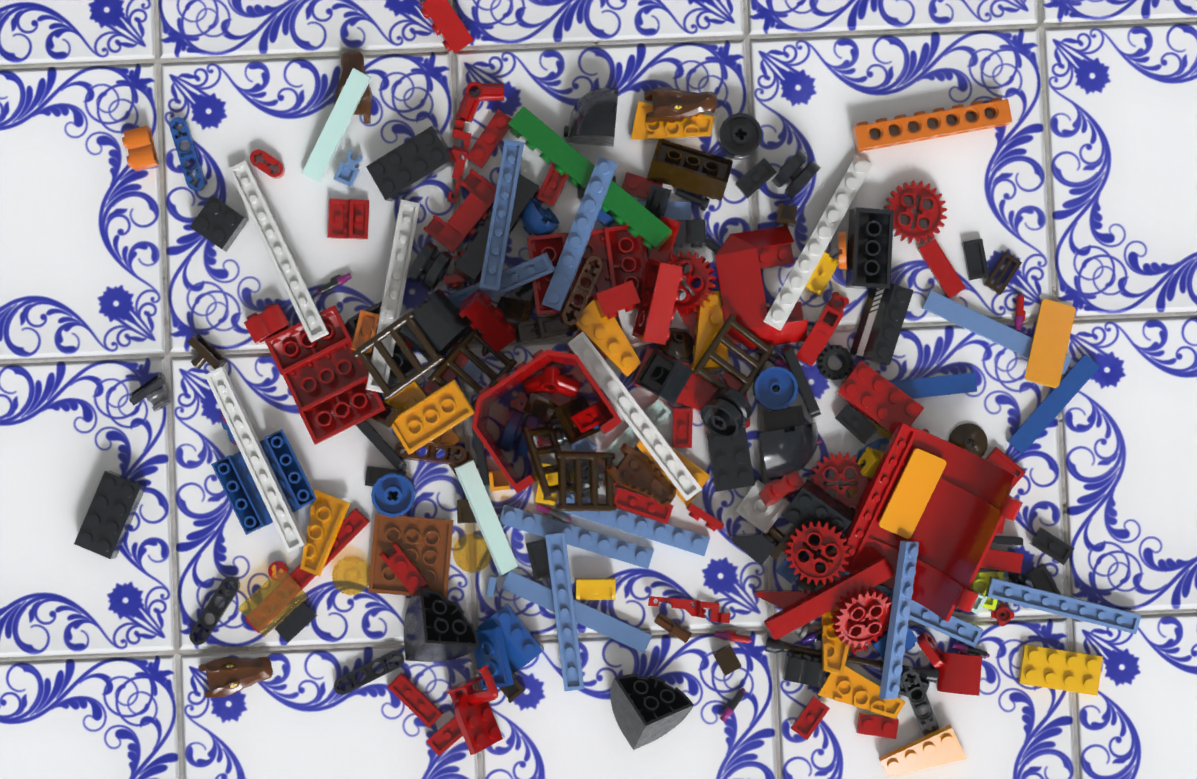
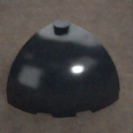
(594, 118)
(788, 449)
(436, 629)
(647, 707)

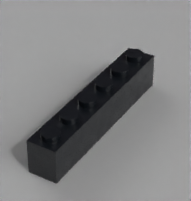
(471, 263)

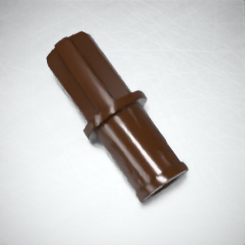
(672, 627)

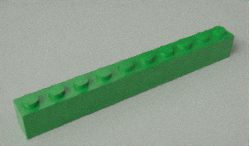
(579, 170)

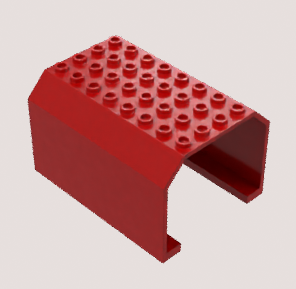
(507, 383)

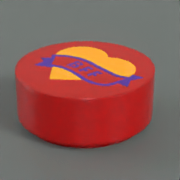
(275, 566)

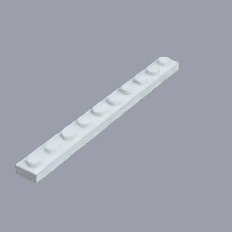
(817, 243)
(278, 251)
(394, 284)
(634, 416)
(255, 459)

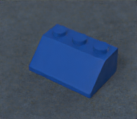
(518, 639)

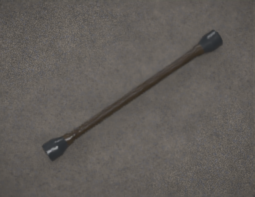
(927, 673)

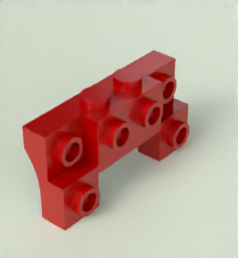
(467, 216)

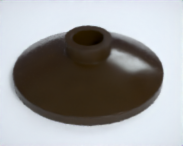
(678, 345)
(970, 431)

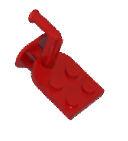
(475, 713)

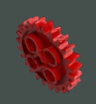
(932, 216)
(698, 271)
(840, 464)
(808, 567)
(862, 617)

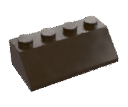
(690, 169)

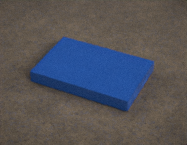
(493, 653)

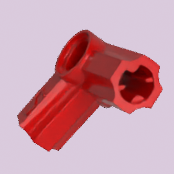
(470, 104)
(551, 382)

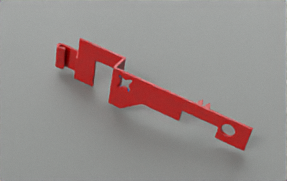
(456, 151)
(697, 611)

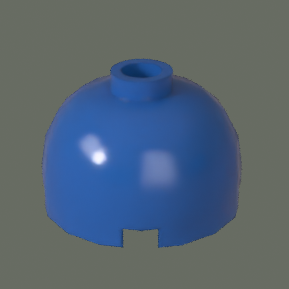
(538, 219)

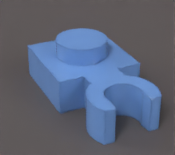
(347, 172)

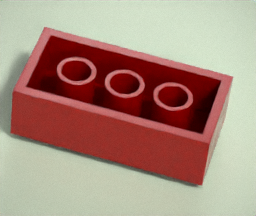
(657, 301)
(696, 390)
(878, 398)

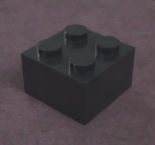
(219, 223)

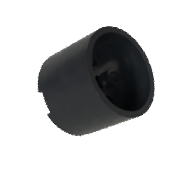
(439, 322)

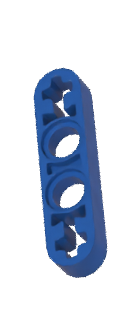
(187, 154)

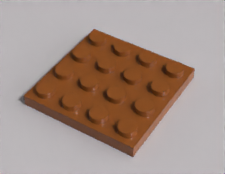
(423, 541)

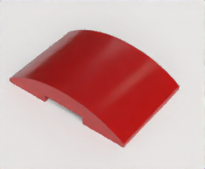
(621, 254)
(325, 377)

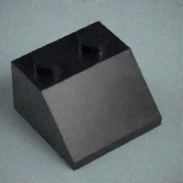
(663, 376)
(754, 545)

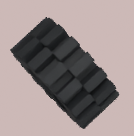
(843, 353)

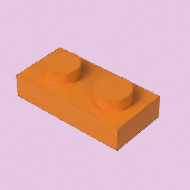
(365, 329)

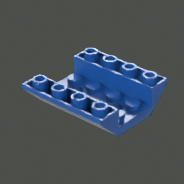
(244, 493)

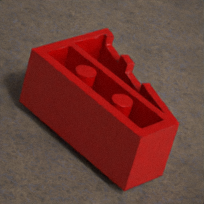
(446, 24)
(488, 320)

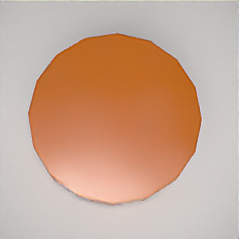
(842, 250)

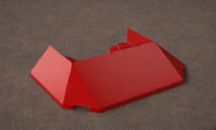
(742, 286)

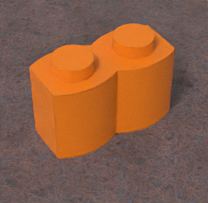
(140, 148)

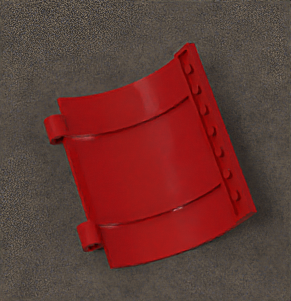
(953, 528)

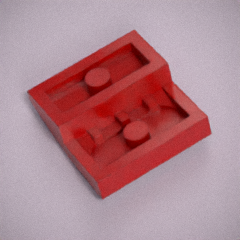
(347, 219)
(960, 674)

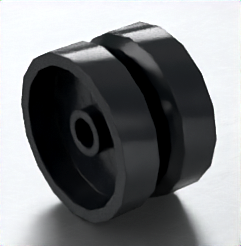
(745, 126)
(795, 173)
(429, 266)
(726, 412)

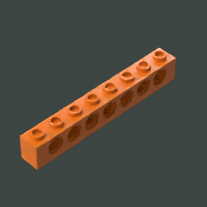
(999, 108)

